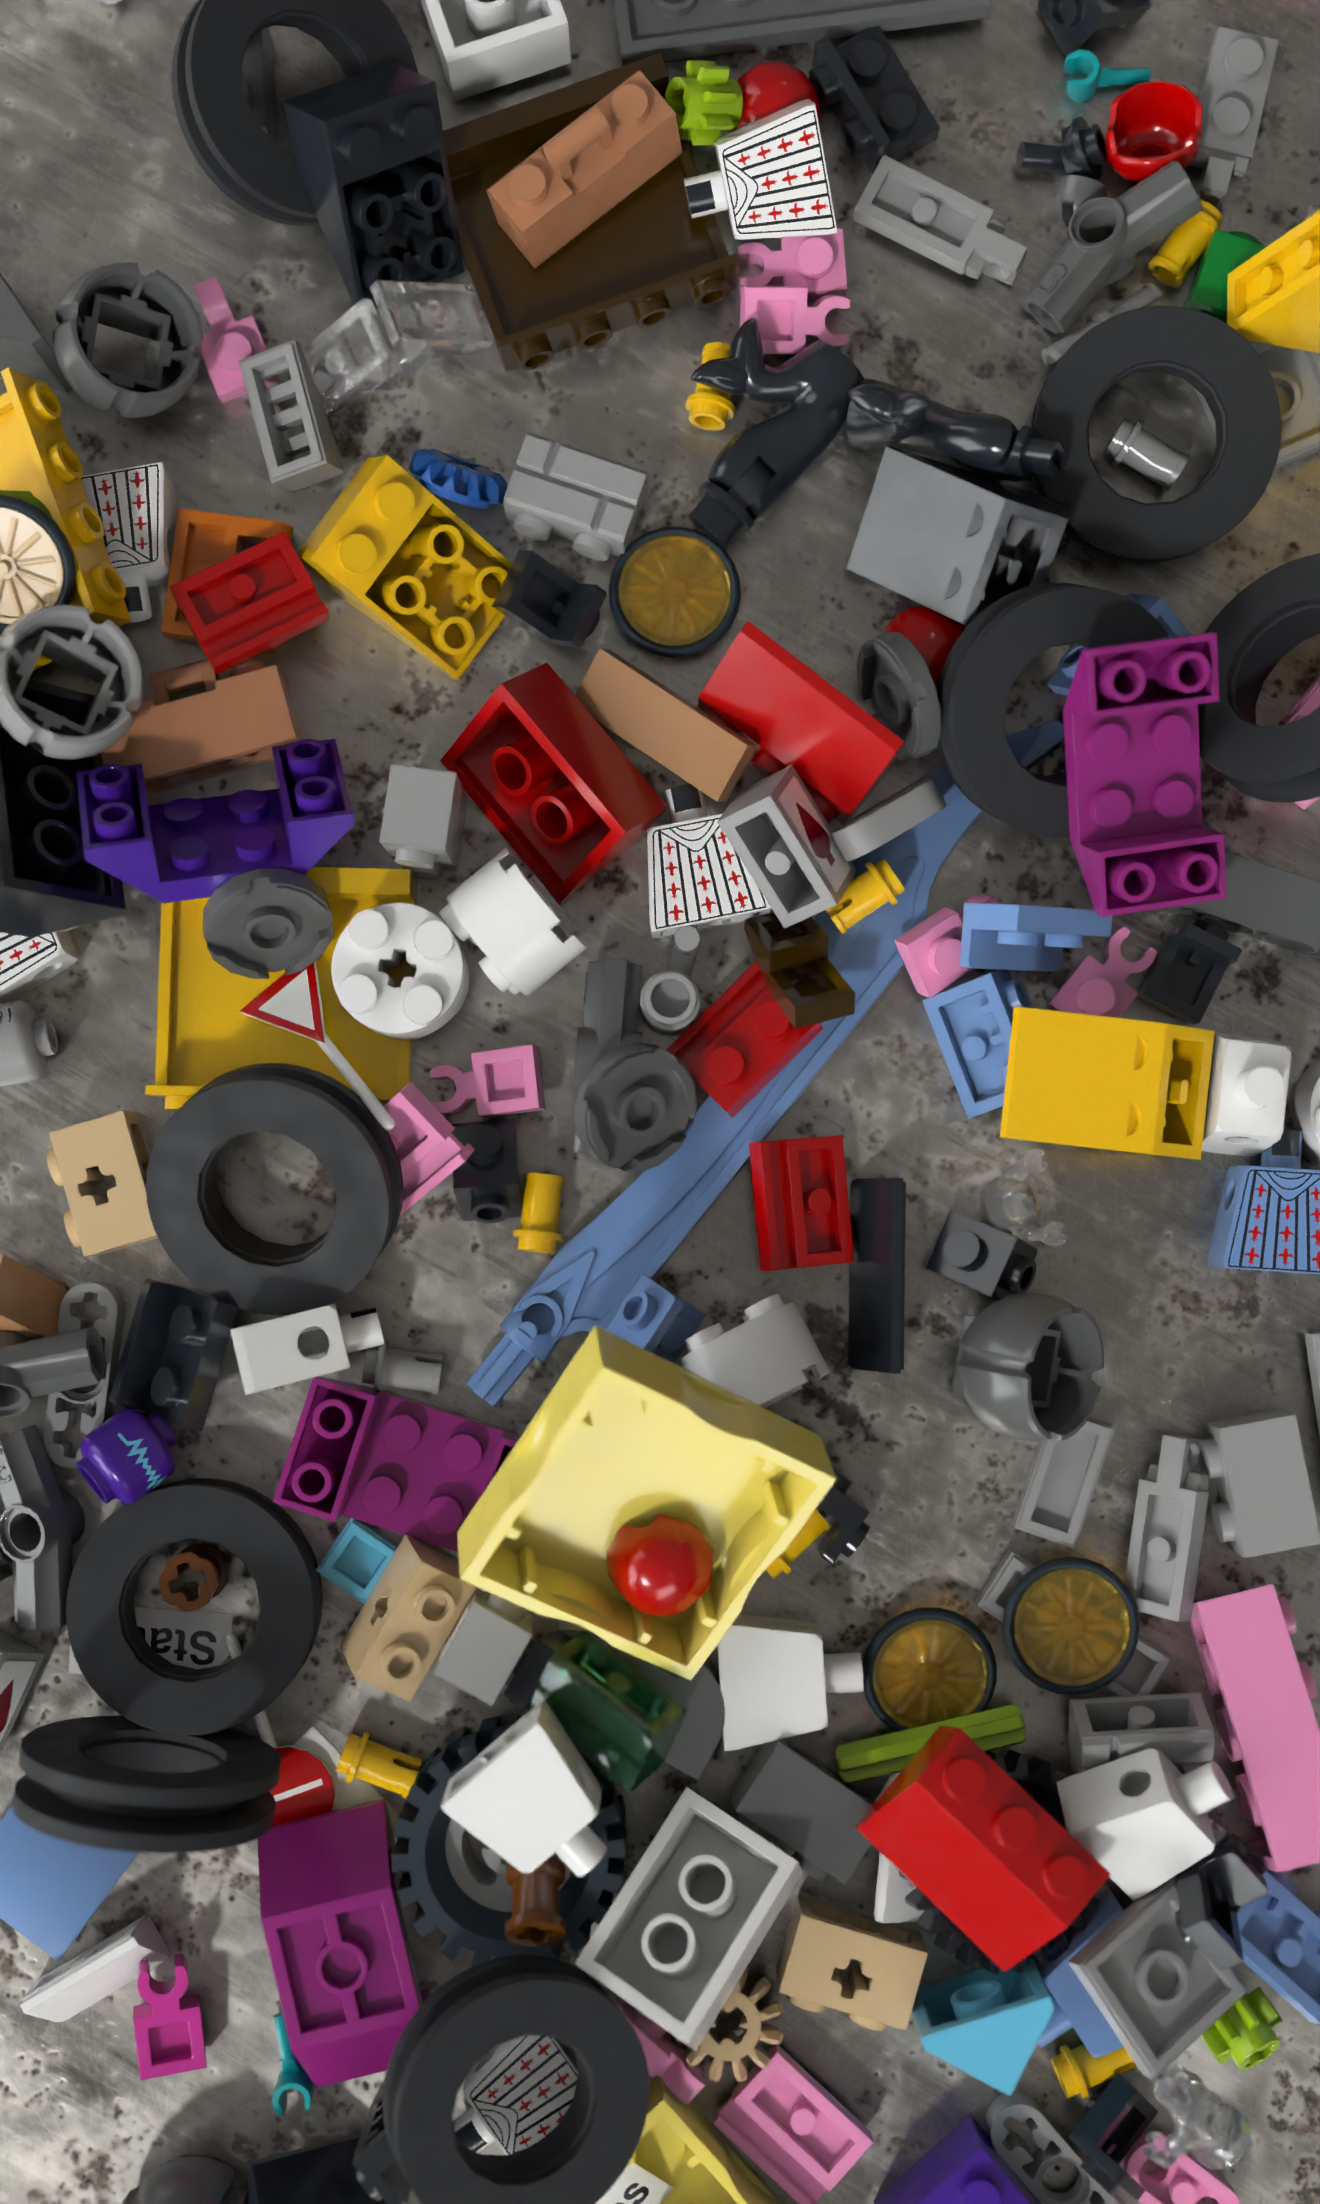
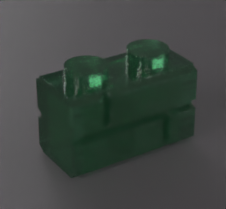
(609, 1710)

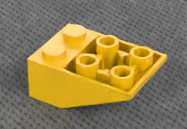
(409, 565)
(1107, 1083)

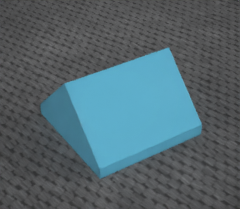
(984, 2021)

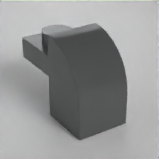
(705, 1714)

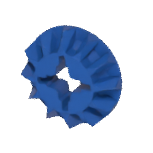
(458, 478)

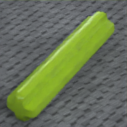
(894, 1750)

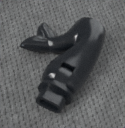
(965, 439)
(775, 453)

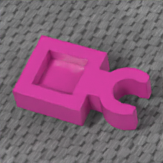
(168, 2025)

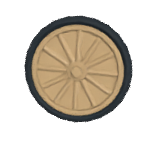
(34, 561)

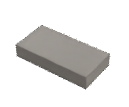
(1063, 1484)

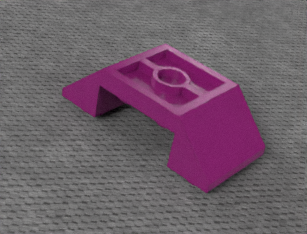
(1139, 774)
(389, 1461)
(338, 1940)

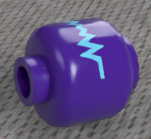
(127, 1456)

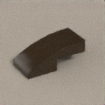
(799, 970)

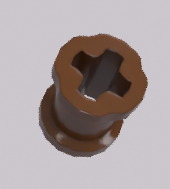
(192, 1595)
(536, 1905)

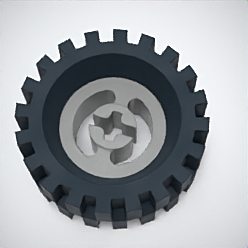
(468, 1898)

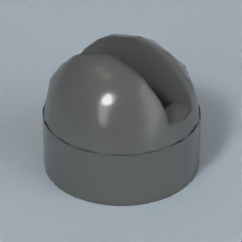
(1073, 192)

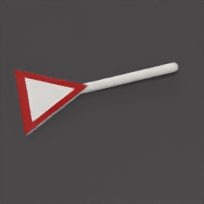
(296, 1006)

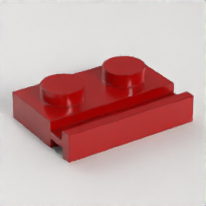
(249, 602)
(740, 1042)
(801, 1202)

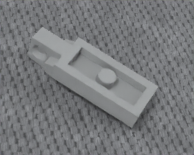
(1232, 107)
(938, 223)
(1168, 1531)

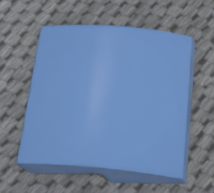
(52, 1884)

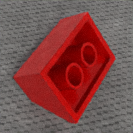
(799, 723)
(552, 781)
(982, 1849)

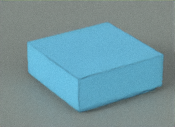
(357, 1558)

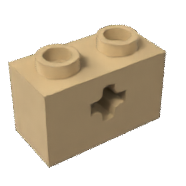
(79, 1161)
(406, 1618)
(825, 1939)

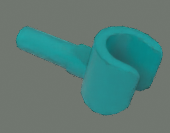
(1086, 62)
(291, 2074)

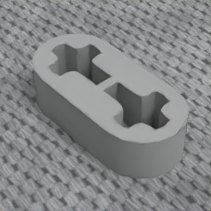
(888, 819)

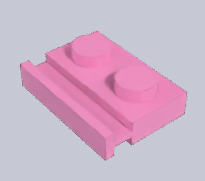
(423, 1143)
(793, 2128)

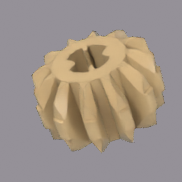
(733, 2047)

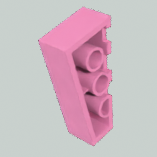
(1265, 1721)

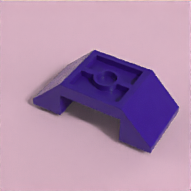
(199, 844)

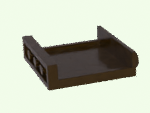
(615, 273)

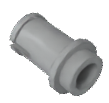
(1146, 453)
(403, 1369)

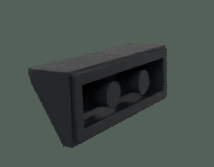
(877, 1275)

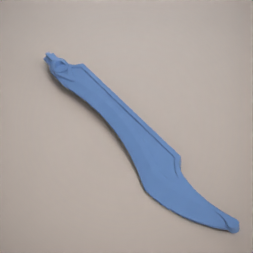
(668, 1201)

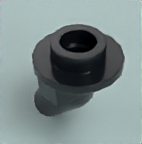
(1079, 154)

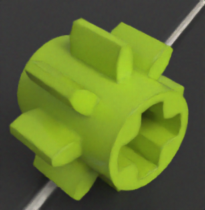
(705, 102)
(1245, 2031)

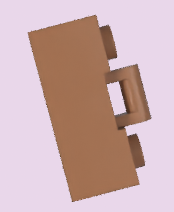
(586, 169)
(207, 732)

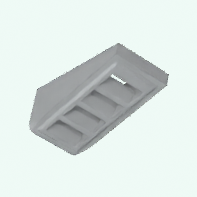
(318, 437)

